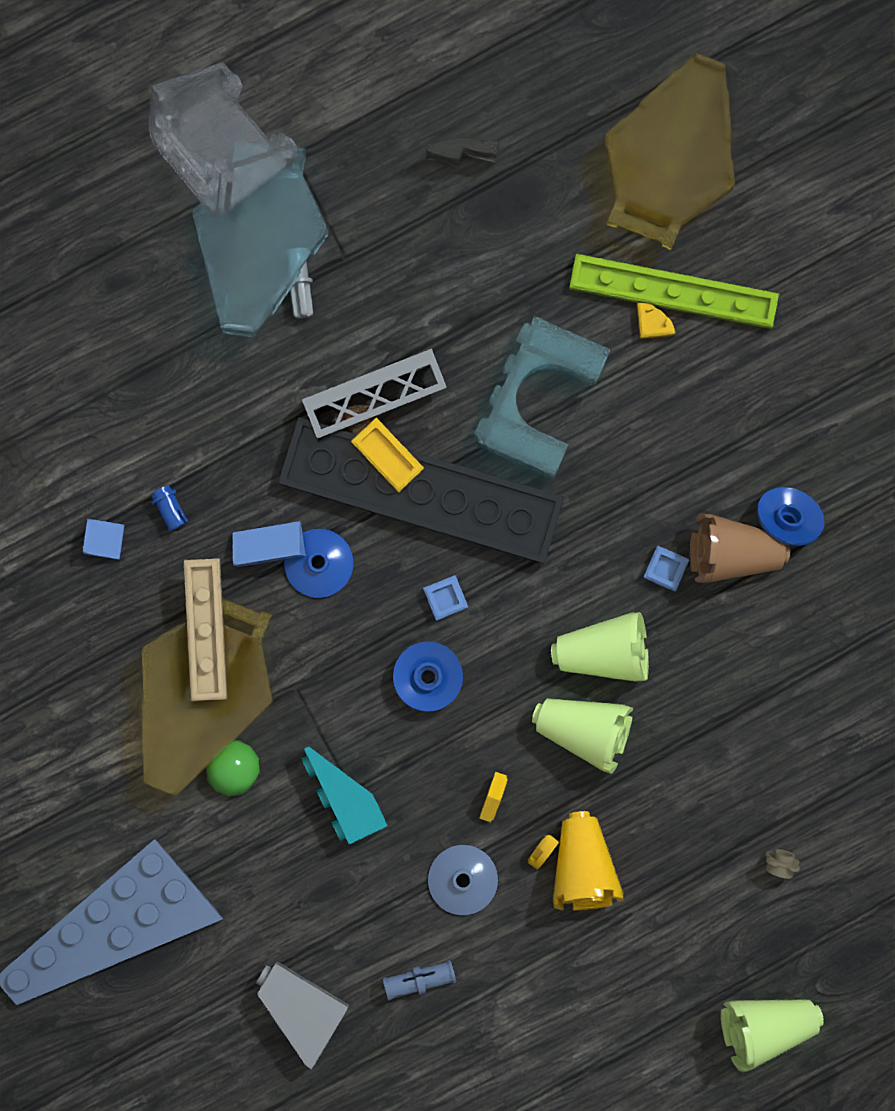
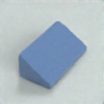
(268, 544)

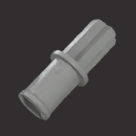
(301, 295)

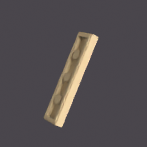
(205, 629)

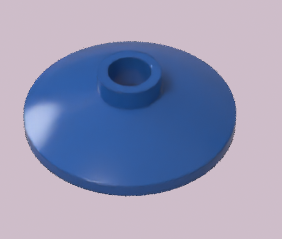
(790, 516)
(334, 573)
(430, 657)

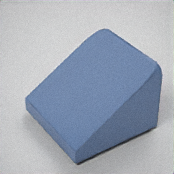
(103, 539)

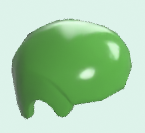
(234, 769)

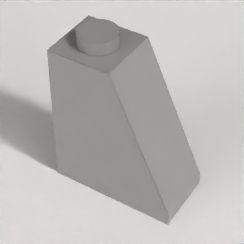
(301, 1010)

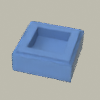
(666, 568)
(445, 597)

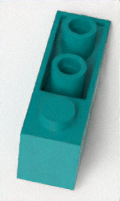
(352, 803)

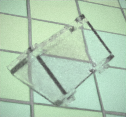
(213, 139)

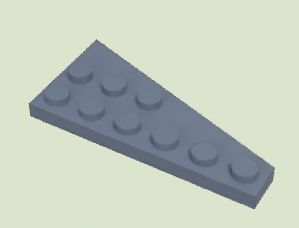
(127, 915)

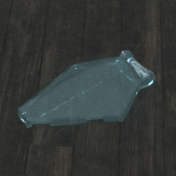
(260, 248)

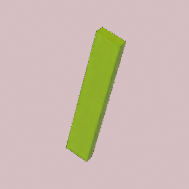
(674, 291)

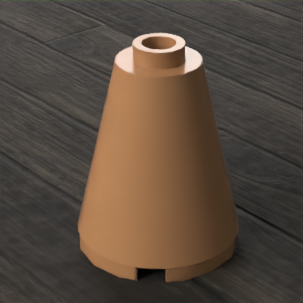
(733, 550)

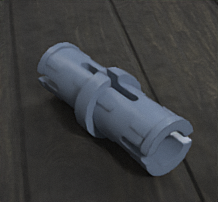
(419, 980)

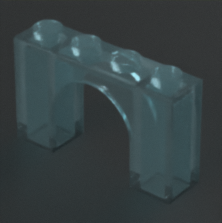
(542, 348)

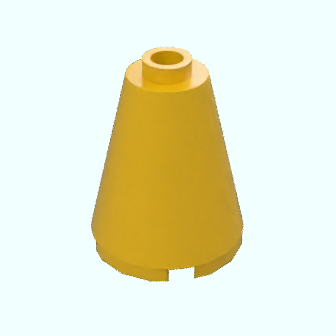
(584, 866)

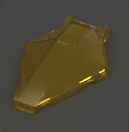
(673, 152)
(187, 734)

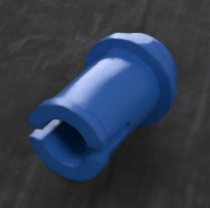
(169, 507)

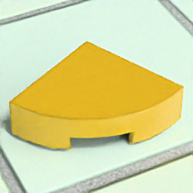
(653, 322)
(494, 797)
(542, 851)

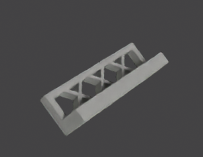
(369, 381)

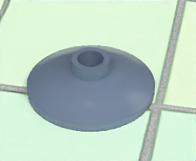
(461, 860)

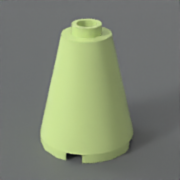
(605, 649)
(586, 729)
(767, 1028)

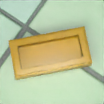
(387, 455)

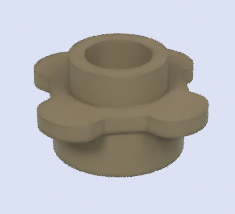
(782, 863)

